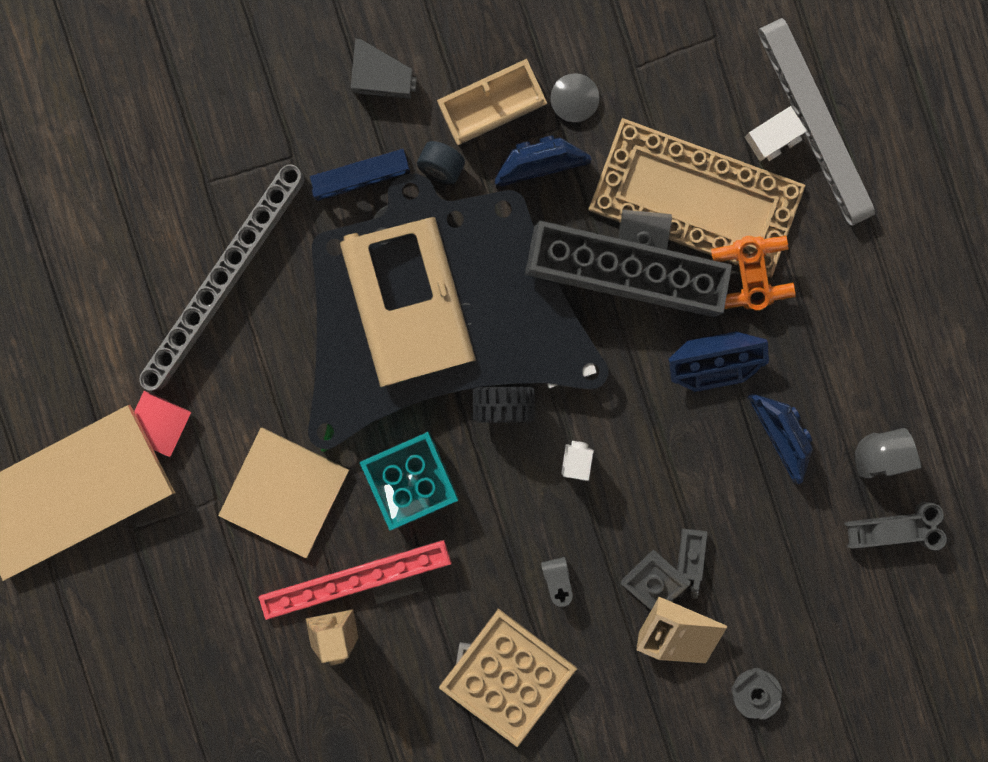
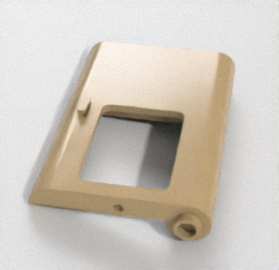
(417, 336)

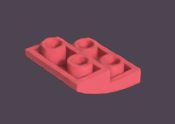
(161, 422)

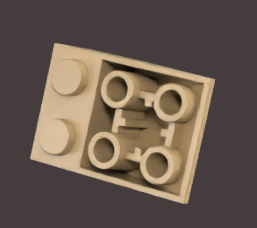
(678, 634)

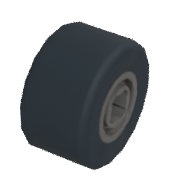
(441, 162)

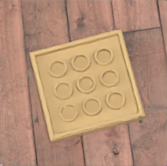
(283, 492)
(507, 677)

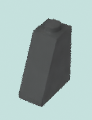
(380, 74)

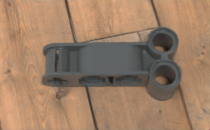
(898, 529)

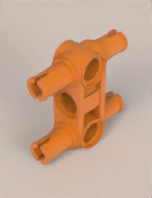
(754, 272)

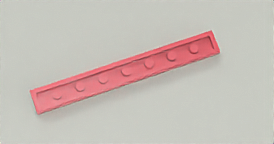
(355, 579)

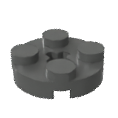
(770, 695)

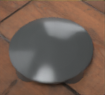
(574, 98)

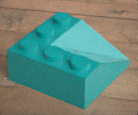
(409, 480)

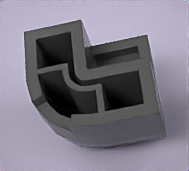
(886, 453)

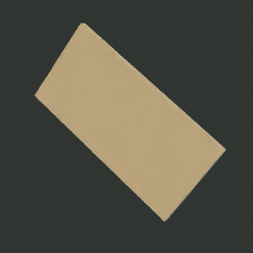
(706, 192)
(77, 490)

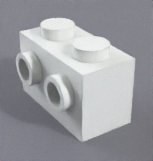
(776, 133)

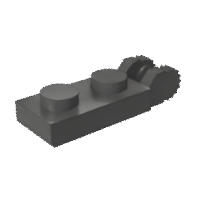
(692, 557)

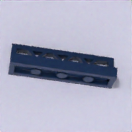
(359, 174)

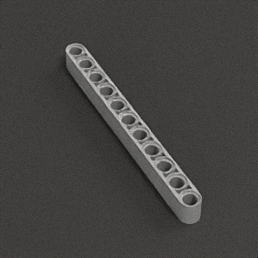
(211, 284)

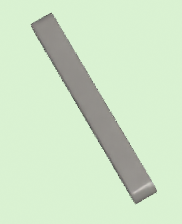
(817, 121)

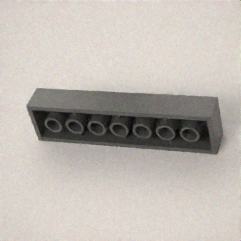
(628, 269)

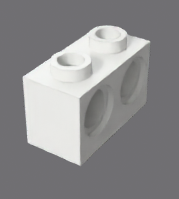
(577, 461)

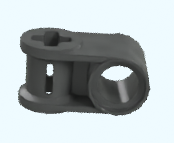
(557, 577)

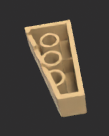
(333, 635)

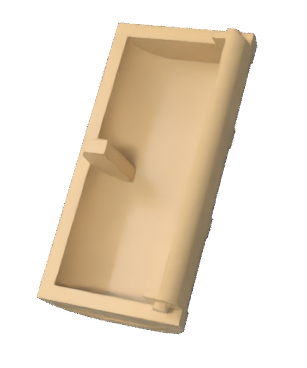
(491, 102)

